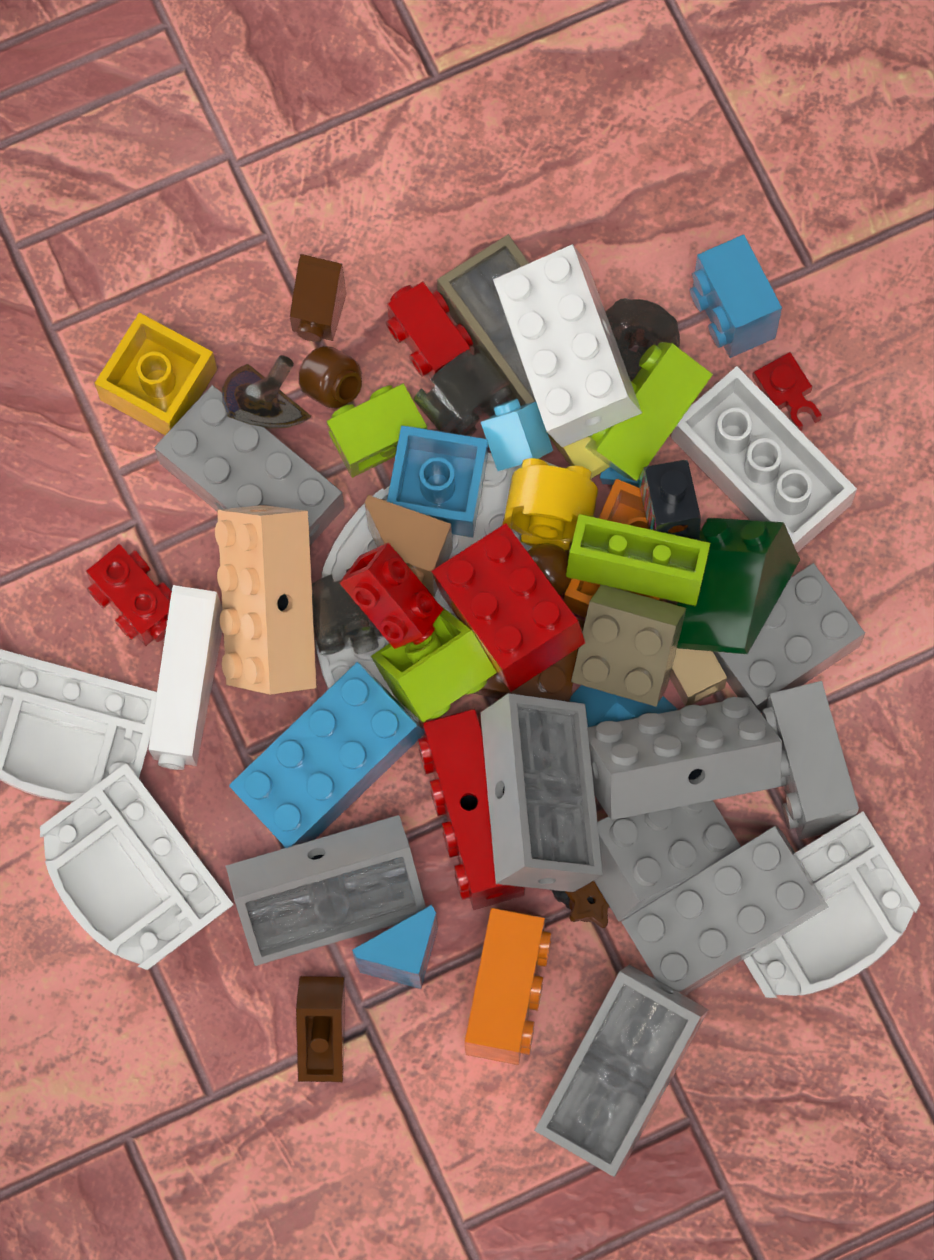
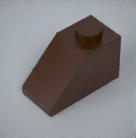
(317, 298)
(320, 1028)

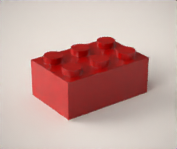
(509, 606)

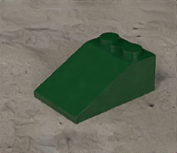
(740, 584)

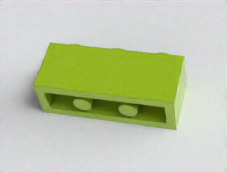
(664, 393)
(637, 559)

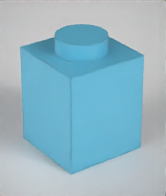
(516, 434)

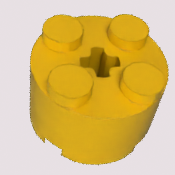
(547, 502)

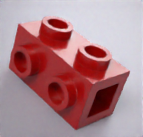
(427, 330)
(123, 584)
(392, 596)

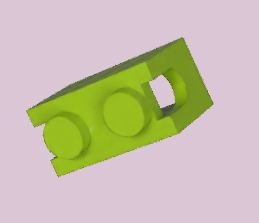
(371, 430)

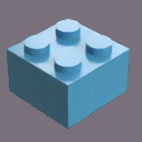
(735, 297)
(440, 476)

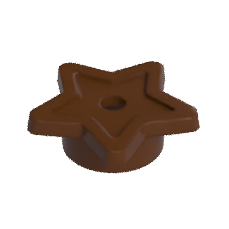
(587, 912)

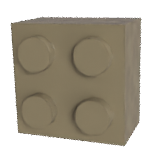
(628, 645)

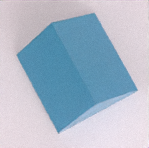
(401, 951)

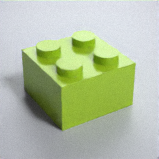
(437, 670)

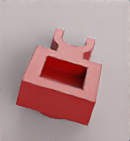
(786, 387)

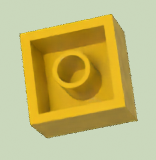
(155, 374)

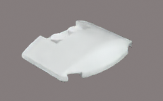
(67, 727)
(129, 871)
(863, 919)

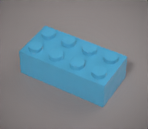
(327, 758)

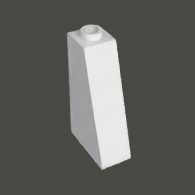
(185, 676)

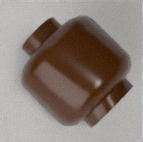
(330, 377)

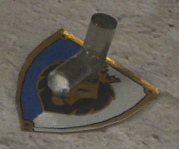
(259, 400)

